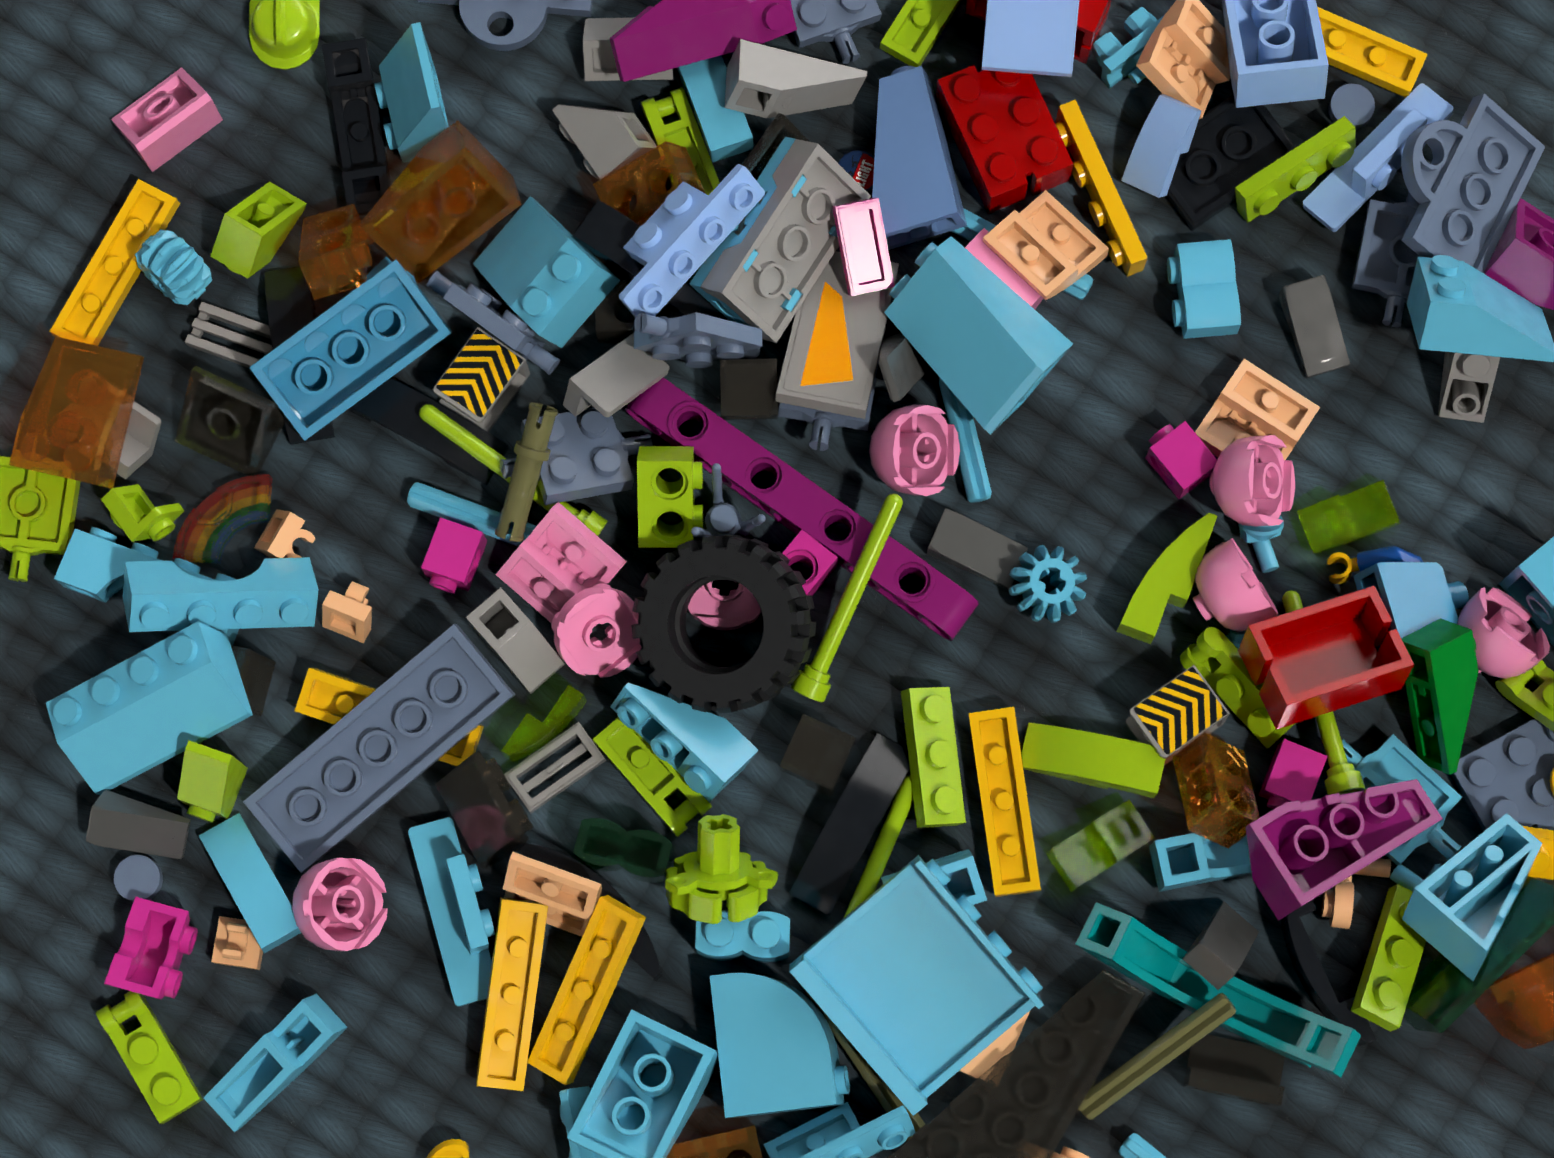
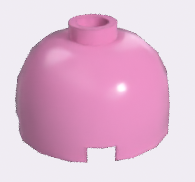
(915, 450)
(1254, 481)
(1231, 589)
(1502, 636)
(340, 904)

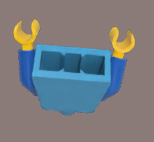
(1408, 586)

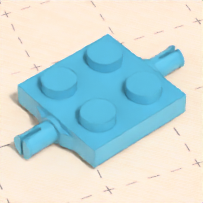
(1396, 764)

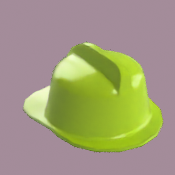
(284, 31)

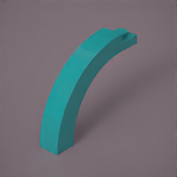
(1259, 1016)

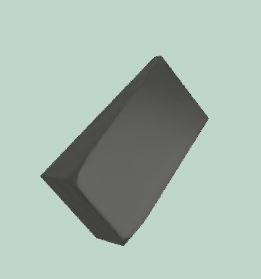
(1314, 326)
(900, 365)
(975, 548)
(136, 827)
(1221, 946)

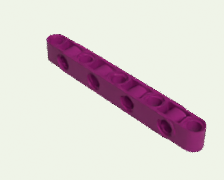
(802, 505)

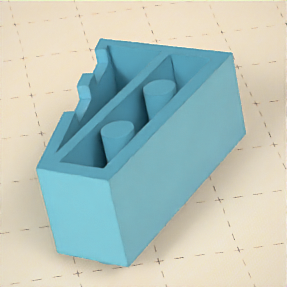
(1472, 893)

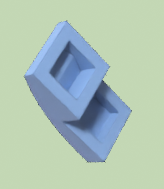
(1159, 145)

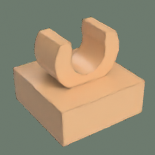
(280, 534)
(348, 613)
(236, 945)

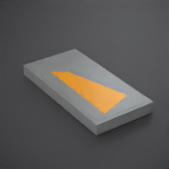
(834, 345)

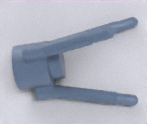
(723, 517)

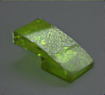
(1348, 517)
(534, 734)
(1100, 845)

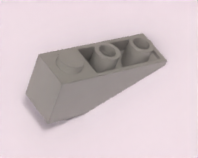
(777, 81)

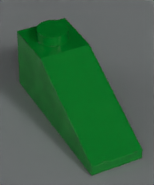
(1441, 690)

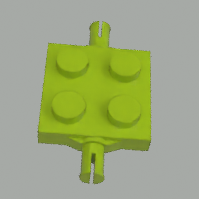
(34, 515)

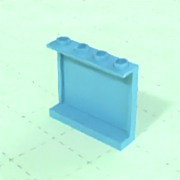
(916, 982)

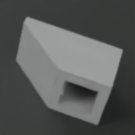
(604, 137)
(1466, 386)
(515, 640)

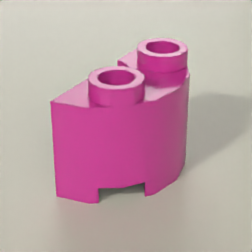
(152, 950)

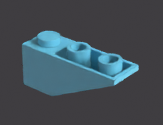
(694, 742)

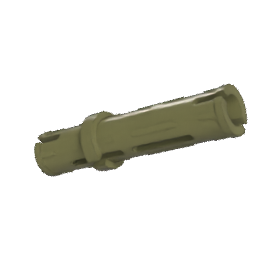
(530, 453)

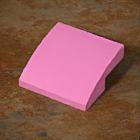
(559, 562)

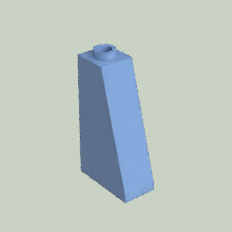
(913, 161)

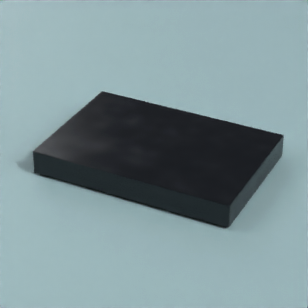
(1224, 152)

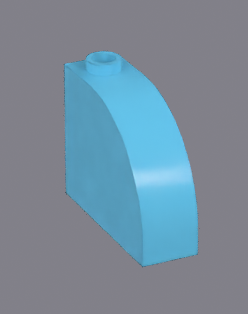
(773, 1048)

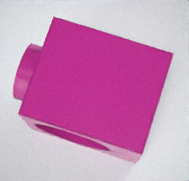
(1180, 458)
(814, 554)
(453, 556)
(1292, 774)

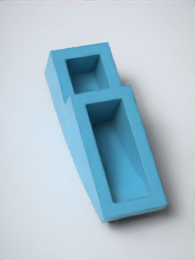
(722, 129)
(251, 882)
(275, 1061)

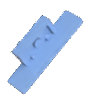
(1374, 159)
(684, 236)

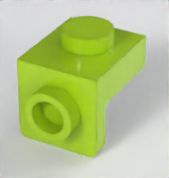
(138, 516)

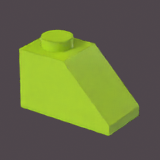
(256, 229)
(209, 781)

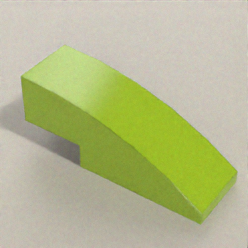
(1167, 581)
(1092, 759)

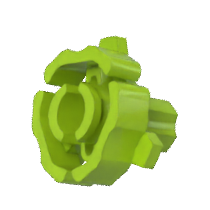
(718, 874)

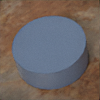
(1354, 103)
(138, 877)

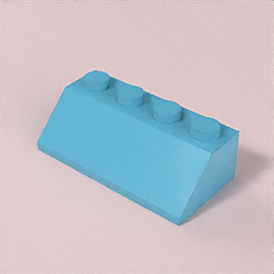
(150, 707)

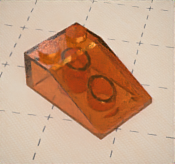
(441, 202)
(78, 413)

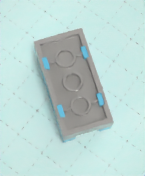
(782, 243)

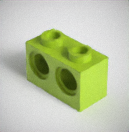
(660, 496)

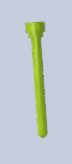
(492, 458)
(814, 678)
(1341, 775)
(883, 845)

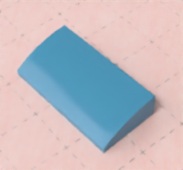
(350, 349)

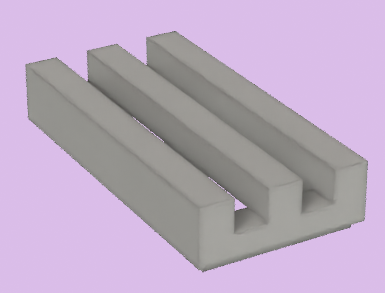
(202, 325)
(563, 783)

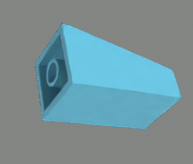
(975, 332)

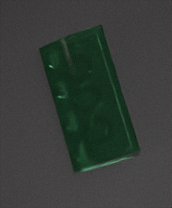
(1445, 992)

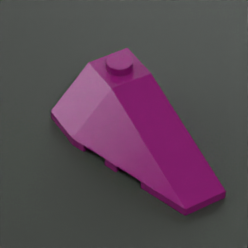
(693, 31)
(1526, 256)
(1322, 841)

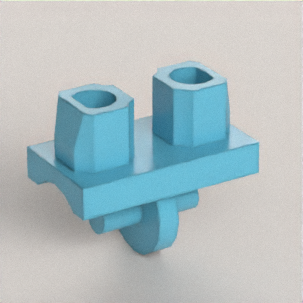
(1120, 60)

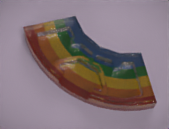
(222, 516)

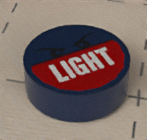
(860, 167)

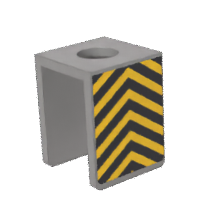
(482, 380)
(1177, 714)

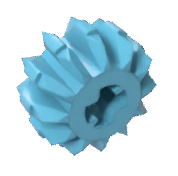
(173, 267)
(1033, 590)

